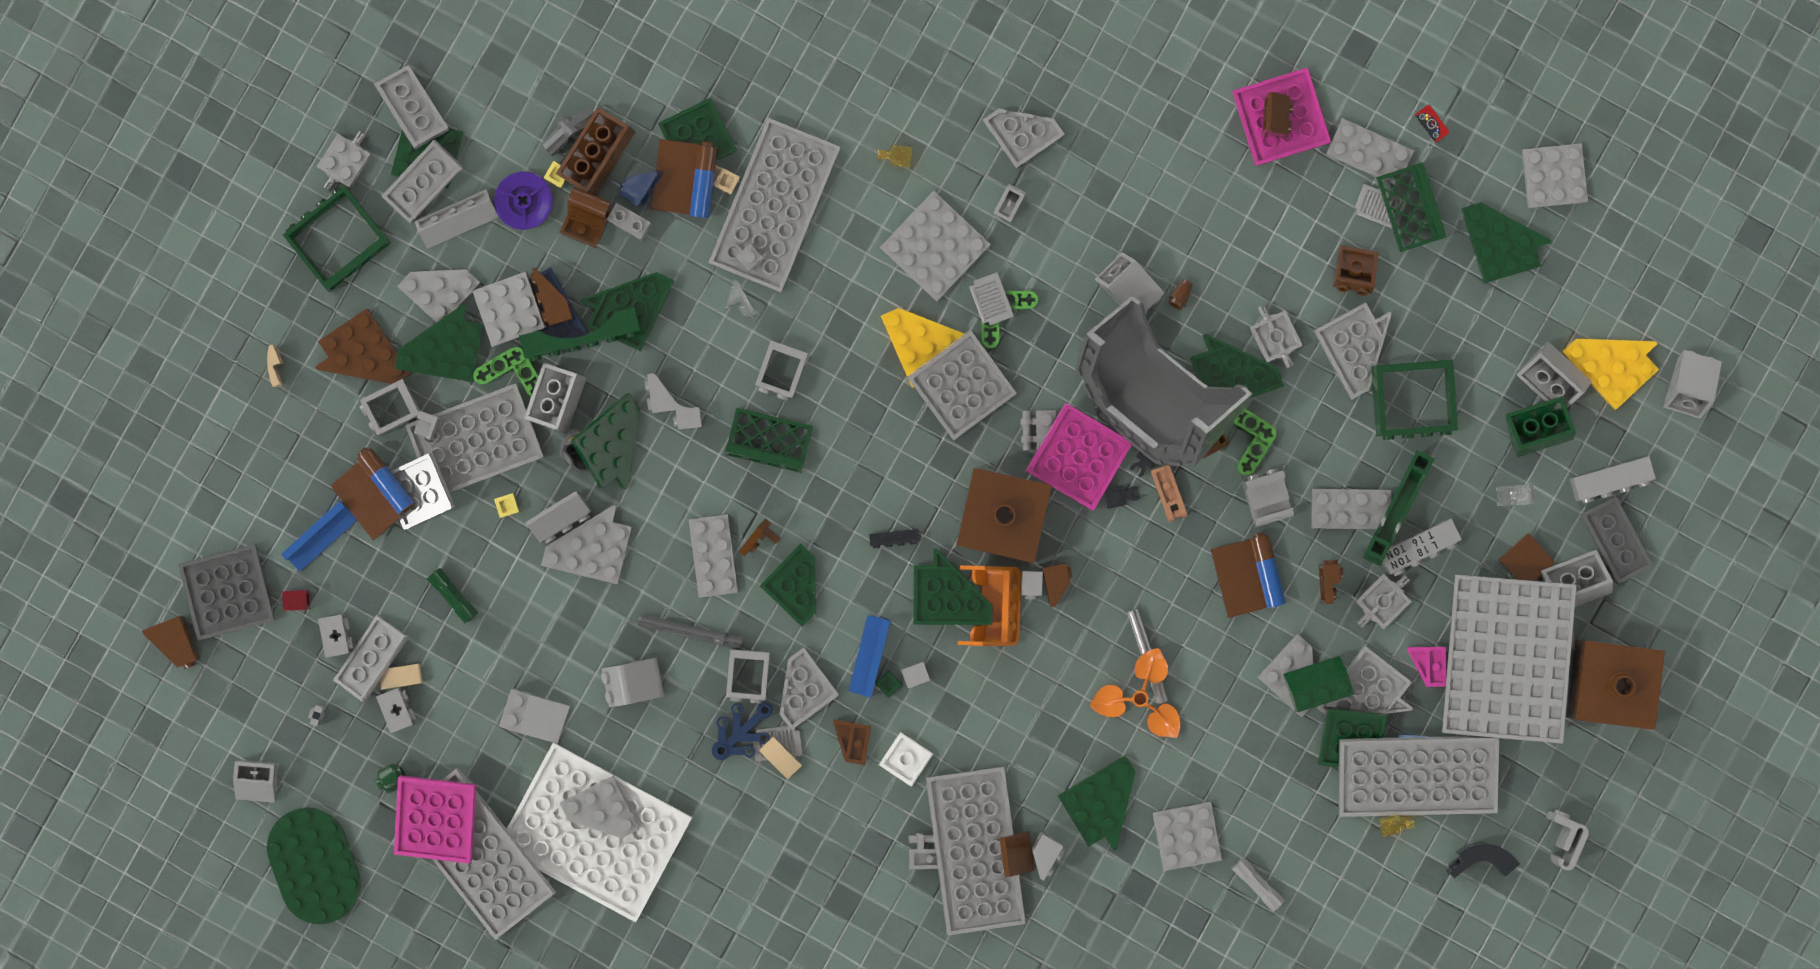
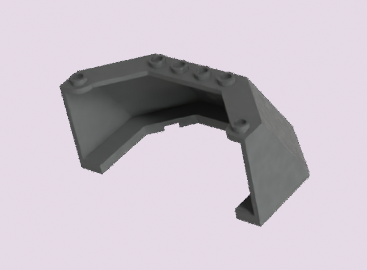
(1150, 394)

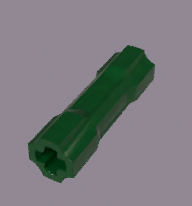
(461, 606)

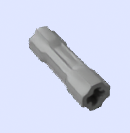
(1258, 884)

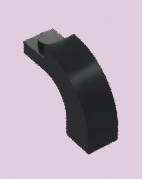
(1482, 851)

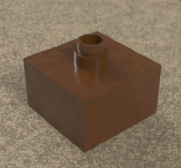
(1003, 515)
(1615, 684)

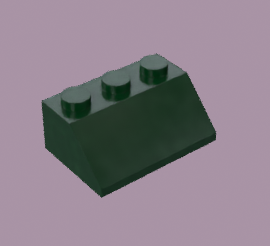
(1540, 426)
(1318, 684)

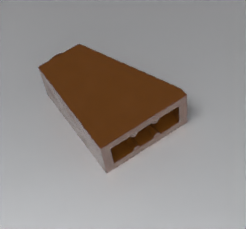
(174, 641)

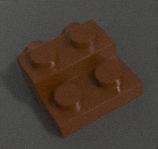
(1355, 270)
(1329, 574)

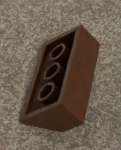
(595, 152)

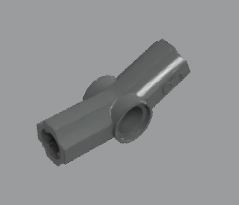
(567, 131)

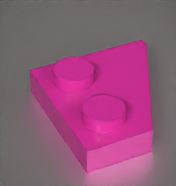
(1430, 664)

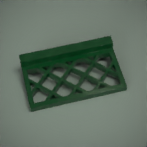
(1428, 206)
(768, 457)

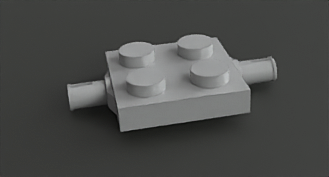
(344, 161)
(1275, 336)
(1383, 601)

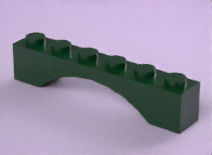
(620, 324)
(1398, 508)

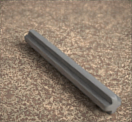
(1144, 646)

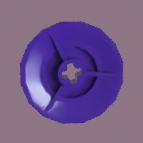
(508, 203)

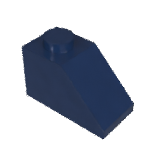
(639, 187)

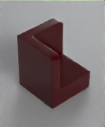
(296, 600)

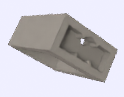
(766, 388)
(408, 398)
(746, 654)

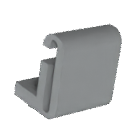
(1267, 497)
(632, 682)
(1570, 839)

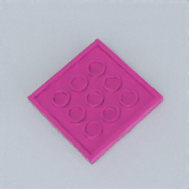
(1307, 119)
(1079, 456)
(435, 819)

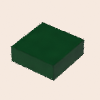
(888, 683)

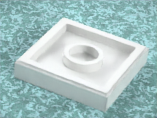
(906, 759)

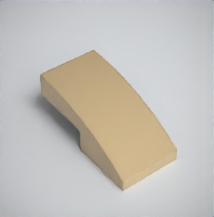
(725, 180)
(274, 360)
(401, 676)
(780, 757)

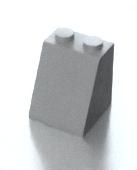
(1127, 279)
(1693, 384)

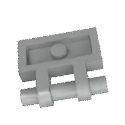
(1043, 423)
(920, 857)

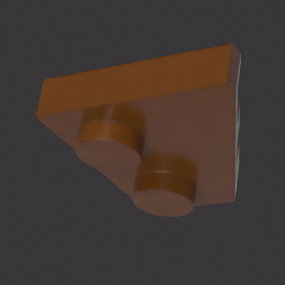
(853, 740)

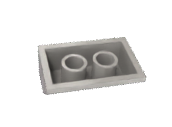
(1554, 376)
(555, 398)
(559, 517)
(1586, 572)

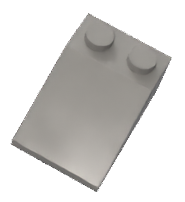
(534, 715)

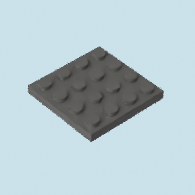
(226, 592)

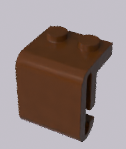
(585, 217)

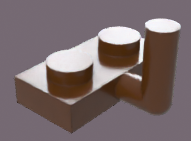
(760, 533)

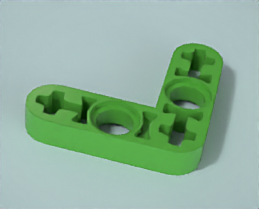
(1024, 306)
(516, 365)
(1258, 439)

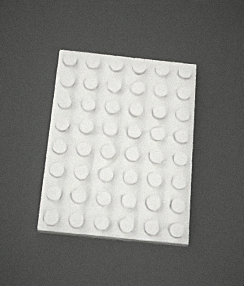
(597, 864)

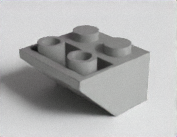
(255, 780)
(1045, 852)

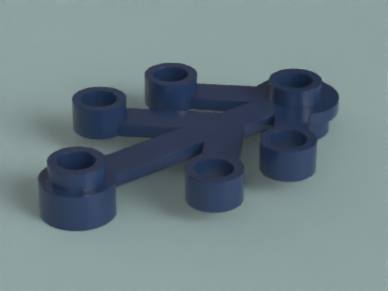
(740, 733)

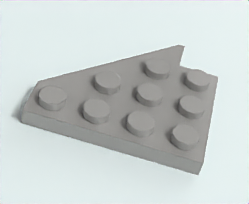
(1354, 346)
(591, 549)
(1375, 686)

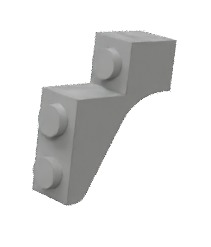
(662, 402)

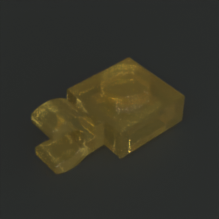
(899, 156)
(1393, 824)

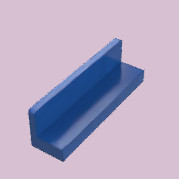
(319, 536)
(869, 656)

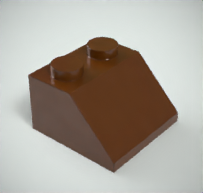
(1276, 115)
(1056, 581)

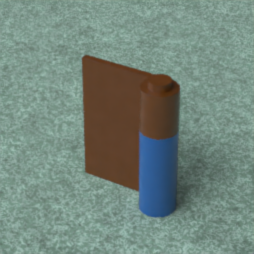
(686, 177)
(372, 494)
(1248, 575)

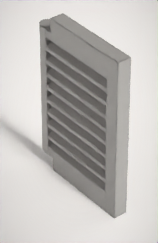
(1372, 207)
(991, 299)
(785, 736)

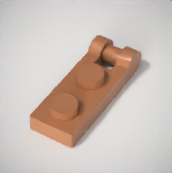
(1168, 492)

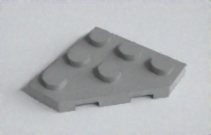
(1022, 134)
(439, 291)
(1291, 657)
(804, 689)
(601, 809)

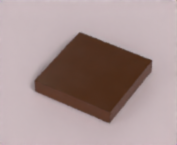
(1526, 559)
(1016, 854)

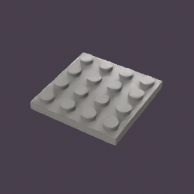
(935, 246)
(961, 385)

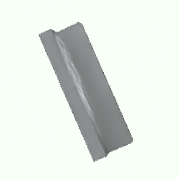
(456, 219)

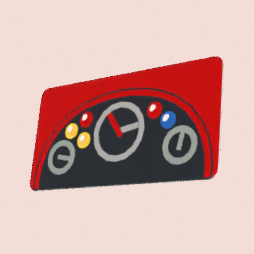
(1432, 123)

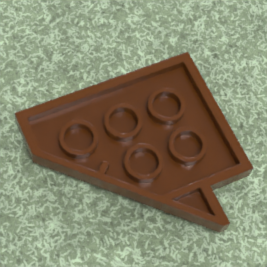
(361, 351)

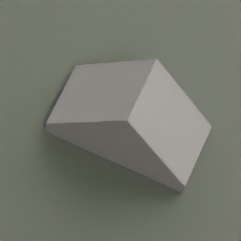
(1009, 202)

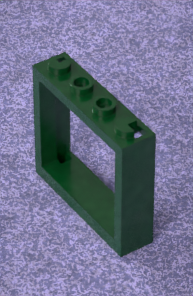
(310, 217)
(1379, 403)

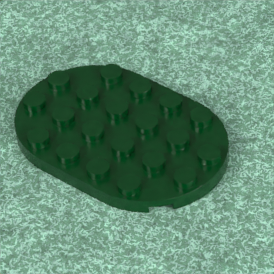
(313, 865)

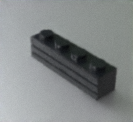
(895, 537)

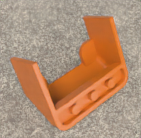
(1003, 590)

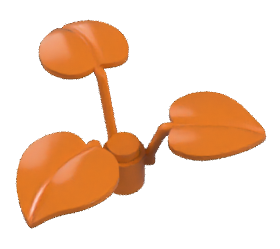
(1151, 667)

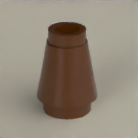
(1180, 295)

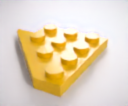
(916, 338)
(1613, 366)

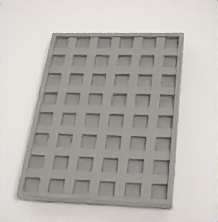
(1509, 658)

